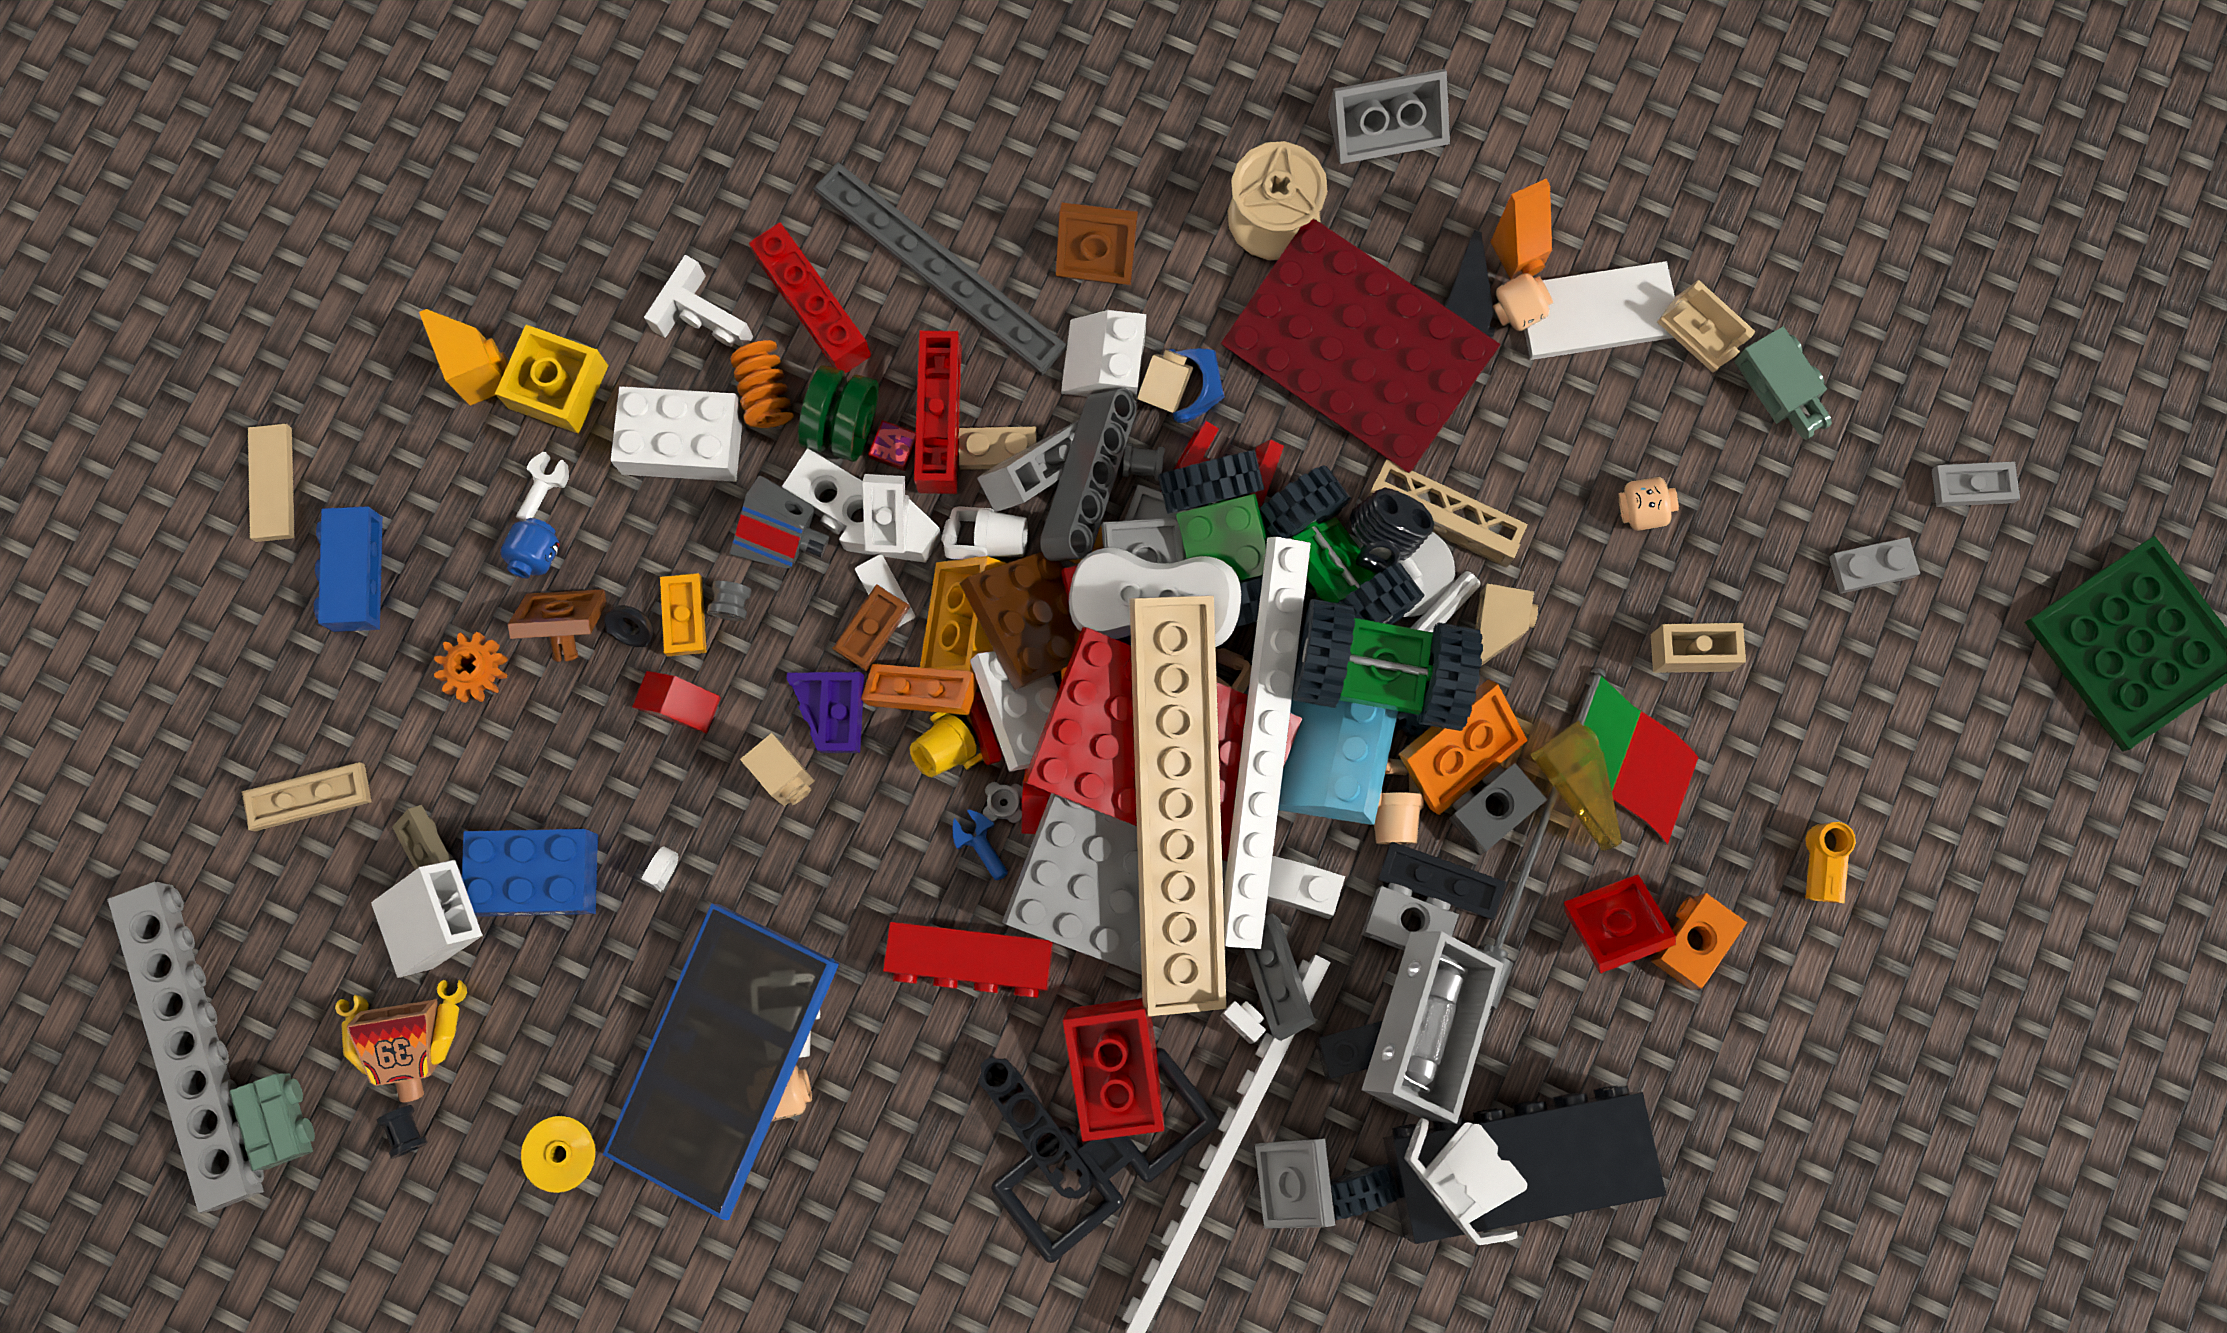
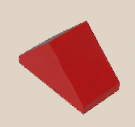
(676, 701)

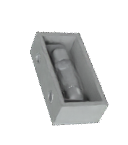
(1433, 1026)

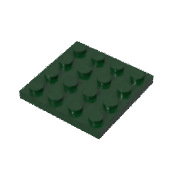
(2136, 643)

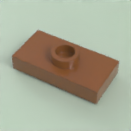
(871, 627)

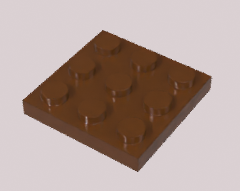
(1025, 617)

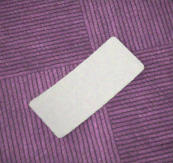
(878, 572)

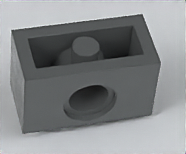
(1518, 798)

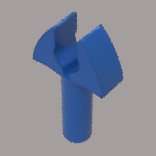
(980, 844)

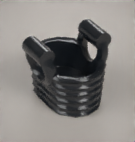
(1390, 522)

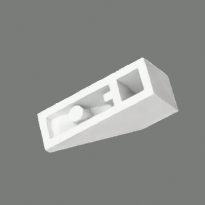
(1302, 886)

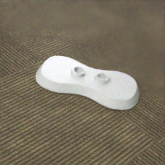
(1113, 575)

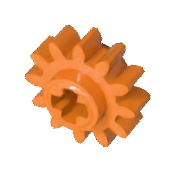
(459, 679)

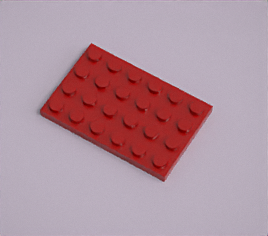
(1090, 735)

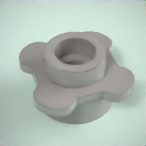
(995, 794)

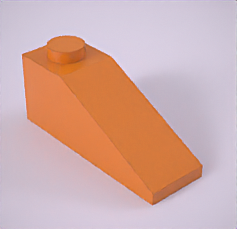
(1525, 231)

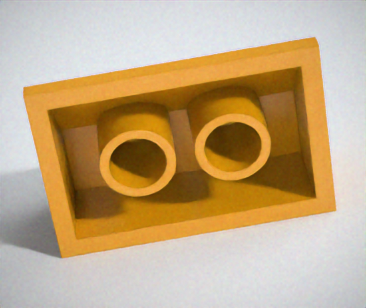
(952, 627)

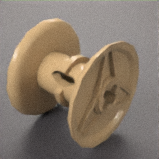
(1273, 196)

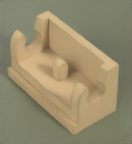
(1705, 326)

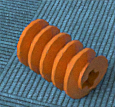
(758, 386)

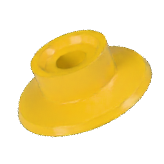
(539, 1155)

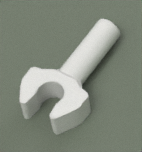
(542, 484)

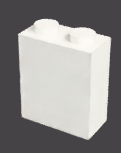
(426, 918)

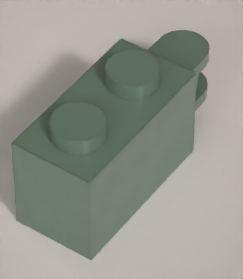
(1785, 381)

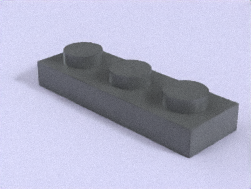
(1279, 982)

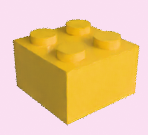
(552, 379)

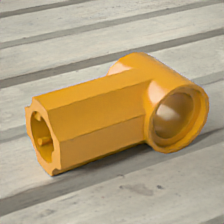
(1828, 868)

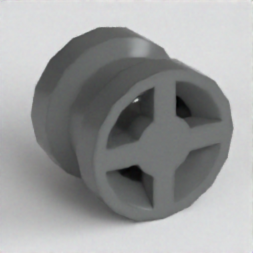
(729, 601)

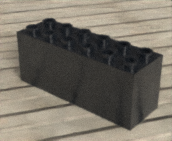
(1569, 1153)

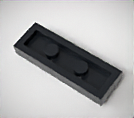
(1442, 880)

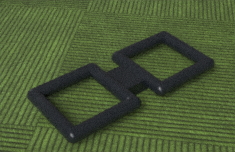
(1104, 1160)

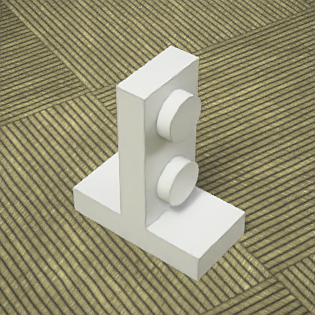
(679, 300)

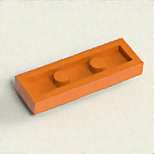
(920, 689)

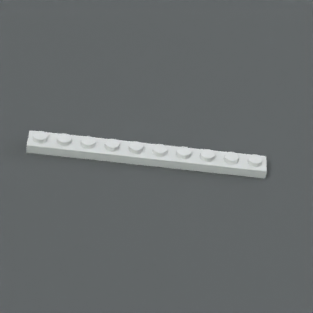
(1264, 741)
(1215, 1163)

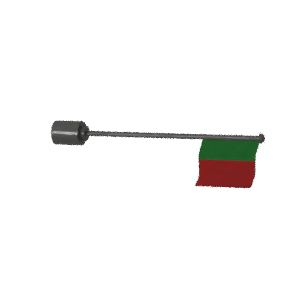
(1646, 774)

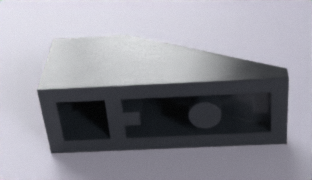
(1471, 290)

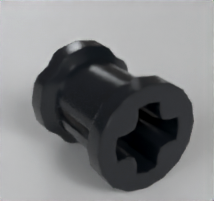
(401, 1131)

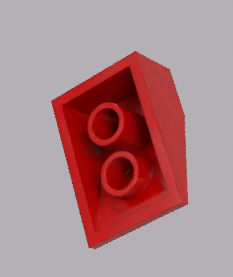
(1114, 1069)

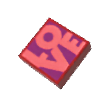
(893, 445)

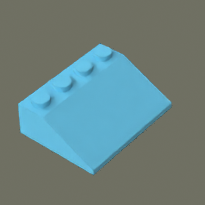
(1337, 761)

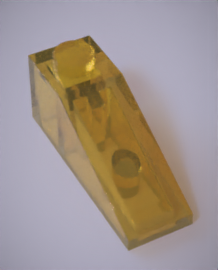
(1581, 777)

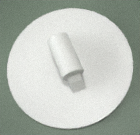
(1430, 568)

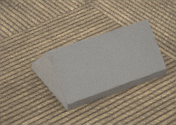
(1390, 116)

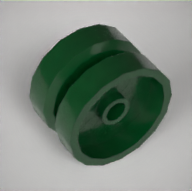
(838, 413)

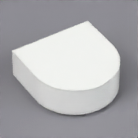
(660, 868)

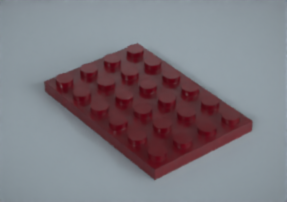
(1360, 344)

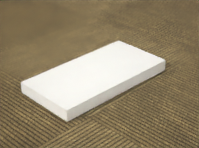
(1602, 311)

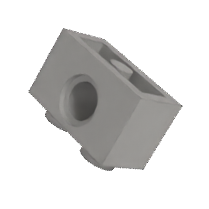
(1386, 910)

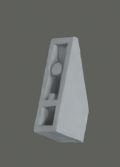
(1028, 471)

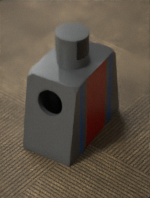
(776, 527)

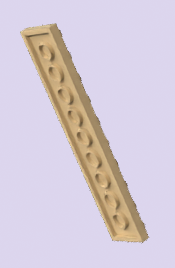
(1178, 804)

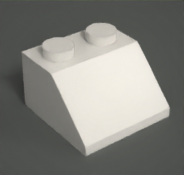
(1104, 353)

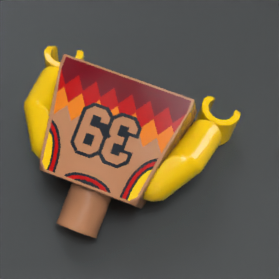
(401, 1040)

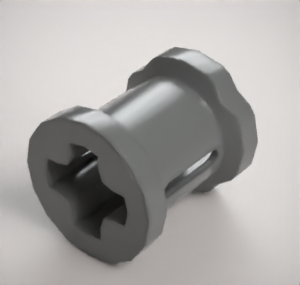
(1143, 461)

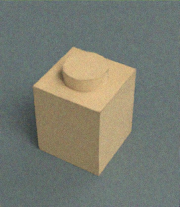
(1165, 381)

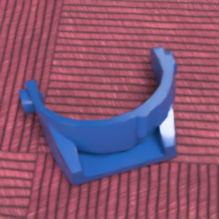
(1212, 387)

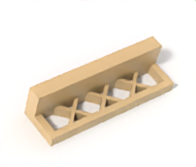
(1455, 528)

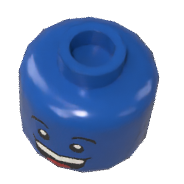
(530, 548)

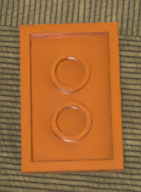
(1453, 761)

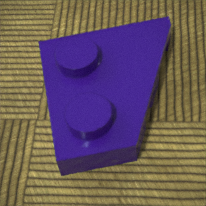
(831, 708)

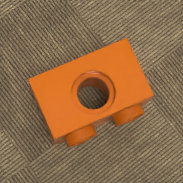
(1718, 930)

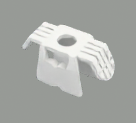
(1467, 1178)

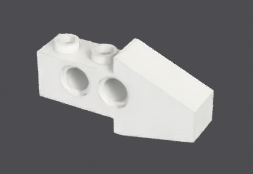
(816, 474)

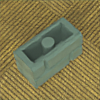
(272, 1121)

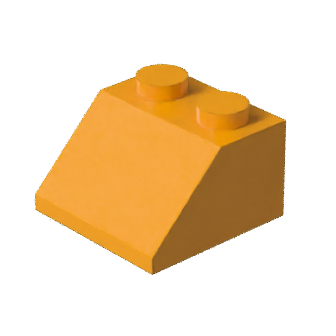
(465, 357)

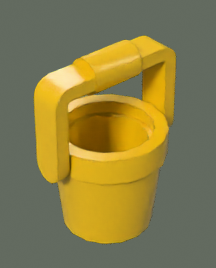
(945, 746)

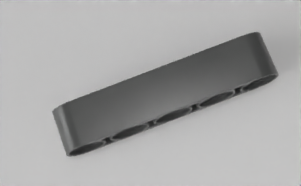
(1088, 475)

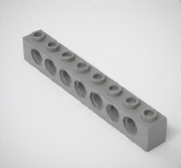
(166, 1032)

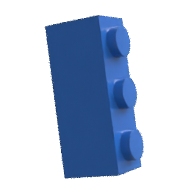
(349, 569)

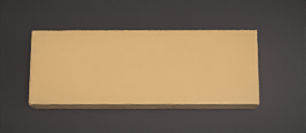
(270, 482)
(306, 797)

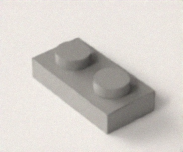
(1975, 484)
(1874, 565)

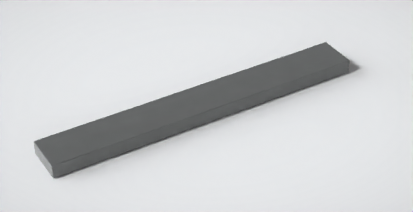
(940, 268)

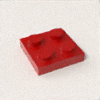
(1619, 923)

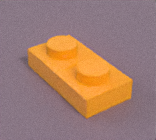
(683, 614)

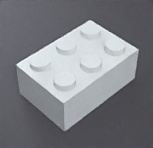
(677, 434)

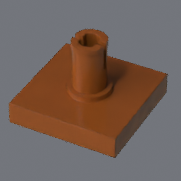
(1096, 243)
(558, 617)

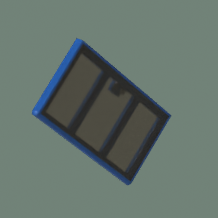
(720, 1060)

